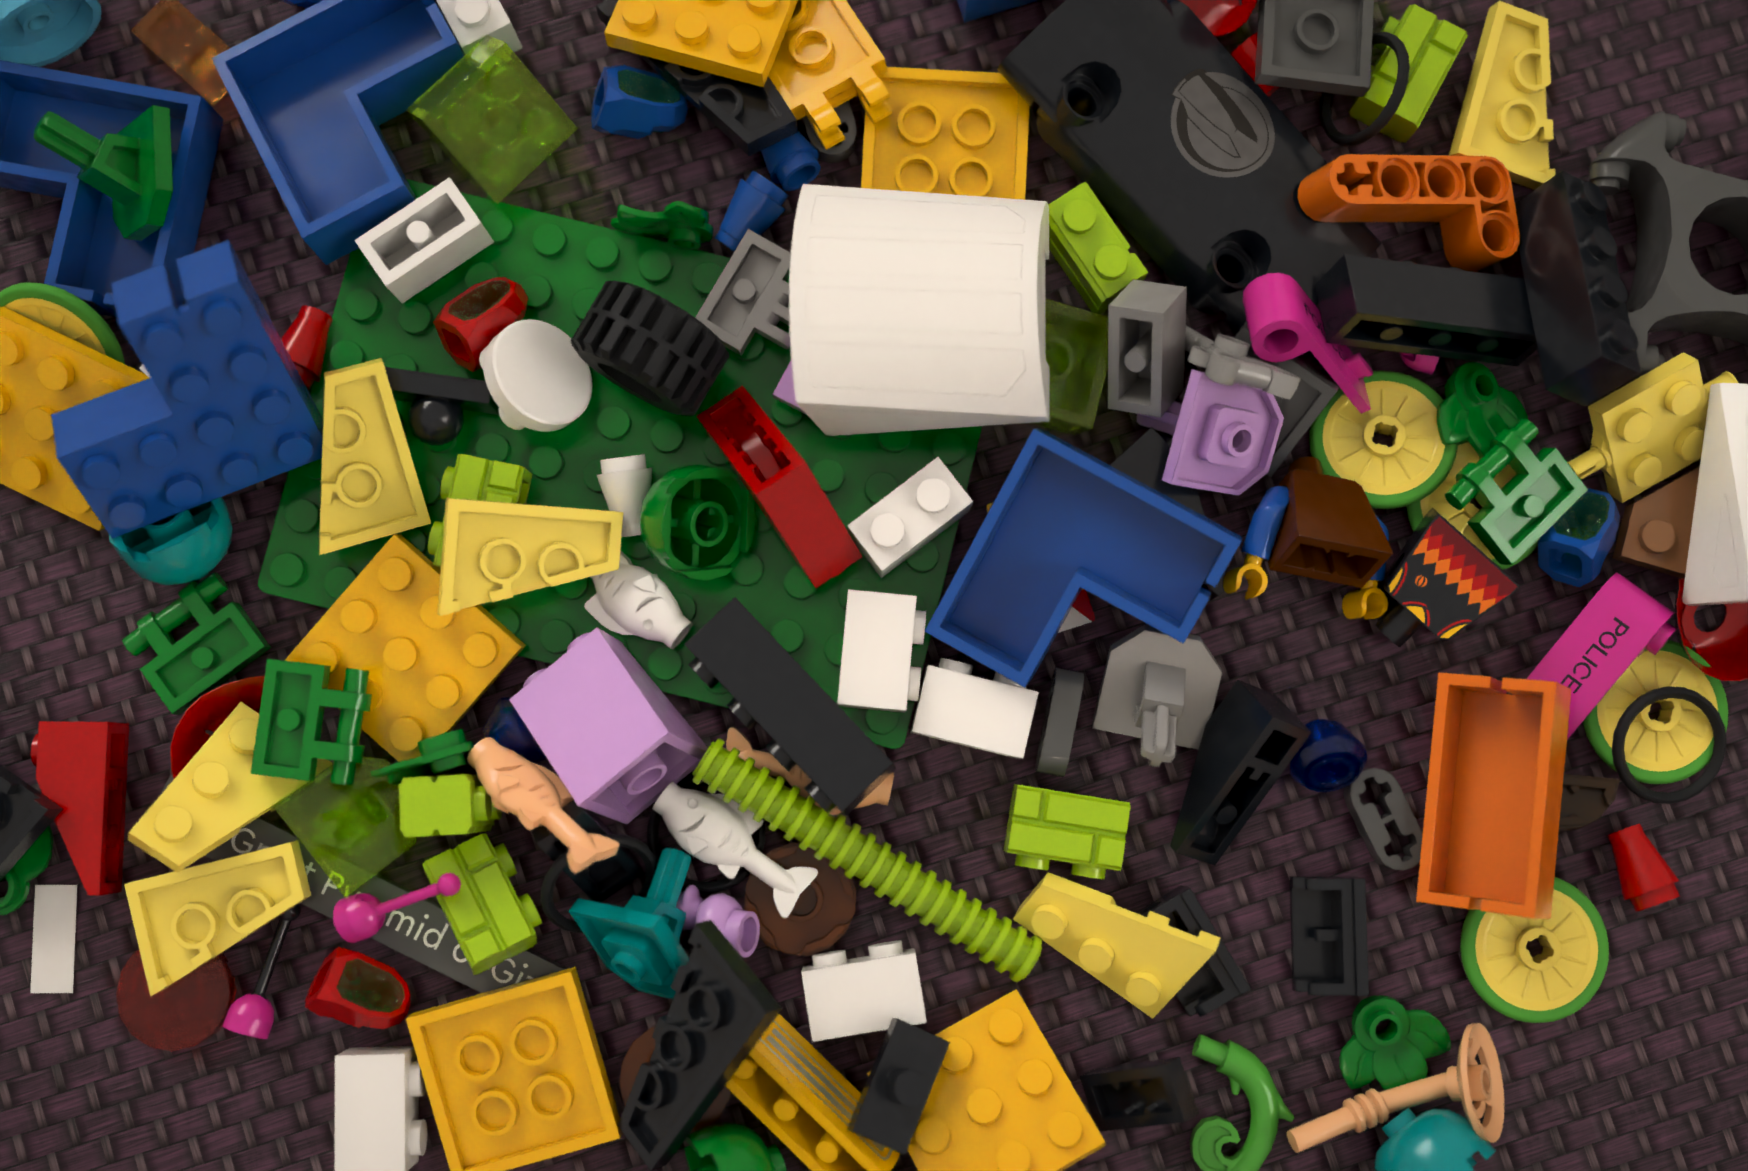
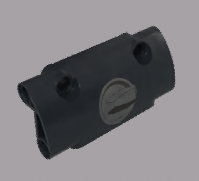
(1179, 147)

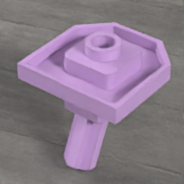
(1219, 435)

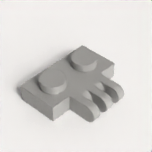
(750, 295)

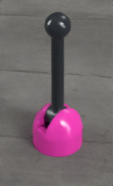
(253, 1012)

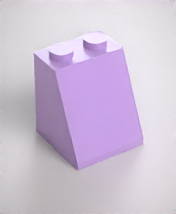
(607, 727)

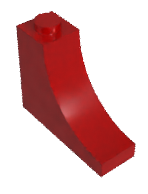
(781, 486)

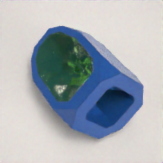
(636, 103)
(1580, 539)

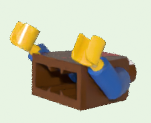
(1317, 531)

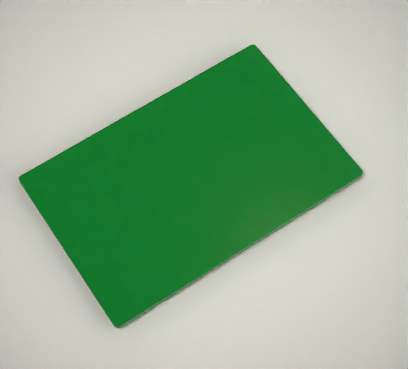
(562, 272)

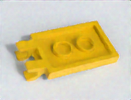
(826, 63)

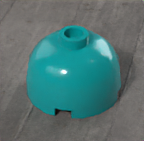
(179, 546)
(1430, 1143)

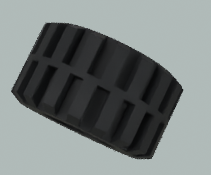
(650, 347)

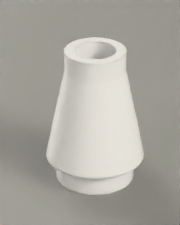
(624, 488)

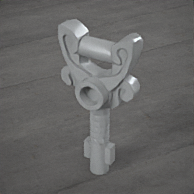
(1228, 364)

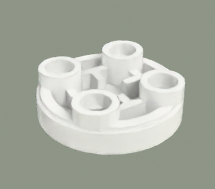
(536, 376)

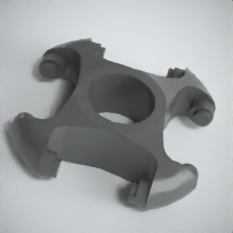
(1667, 201)

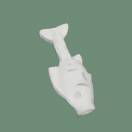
(637, 604)
(723, 837)

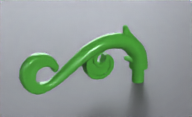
(1265, 1103)

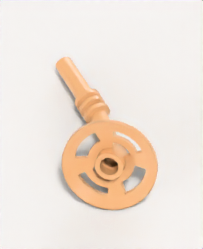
(1461, 1083)

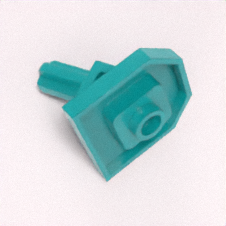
(644, 935)

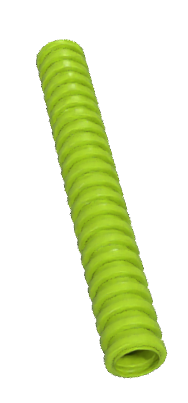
(869, 861)

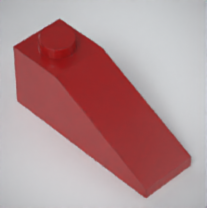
(86, 775)

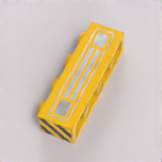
(805, 1103)

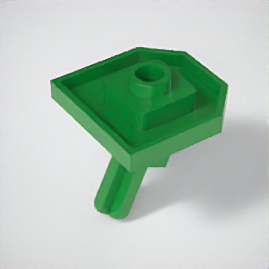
(126, 166)

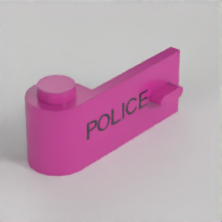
(1288, 324)
(1604, 643)

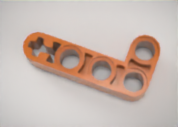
(1463, 193)

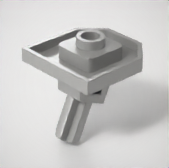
(1158, 692)

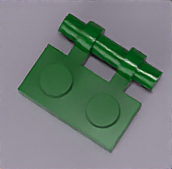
(1527, 504)
(205, 656)
(293, 721)

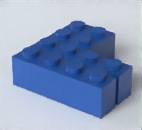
(316, 104)
(87, 243)
(211, 416)
(1071, 527)

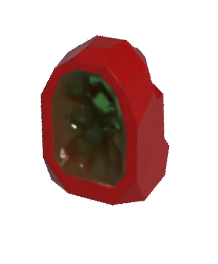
(477, 317)
(358, 991)

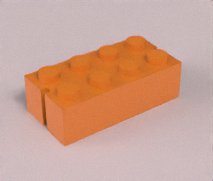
(1494, 794)

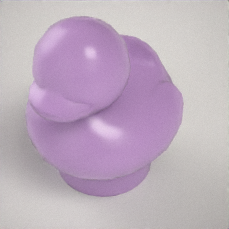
(737, 925)

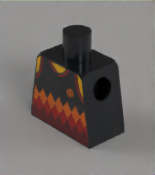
(1440, 583)

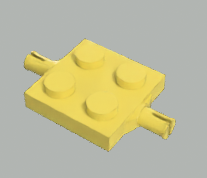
(1649, 427)

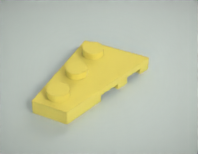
(1507, 96)
(519, 548)
(212, 796)
(211, 907)

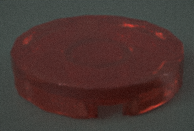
(182, 1012)

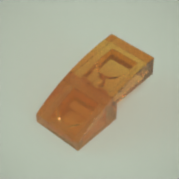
(184, 46)

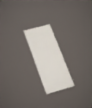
(54, 939)

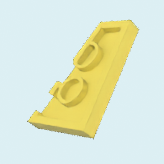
(365, 461)
(1122, 949)

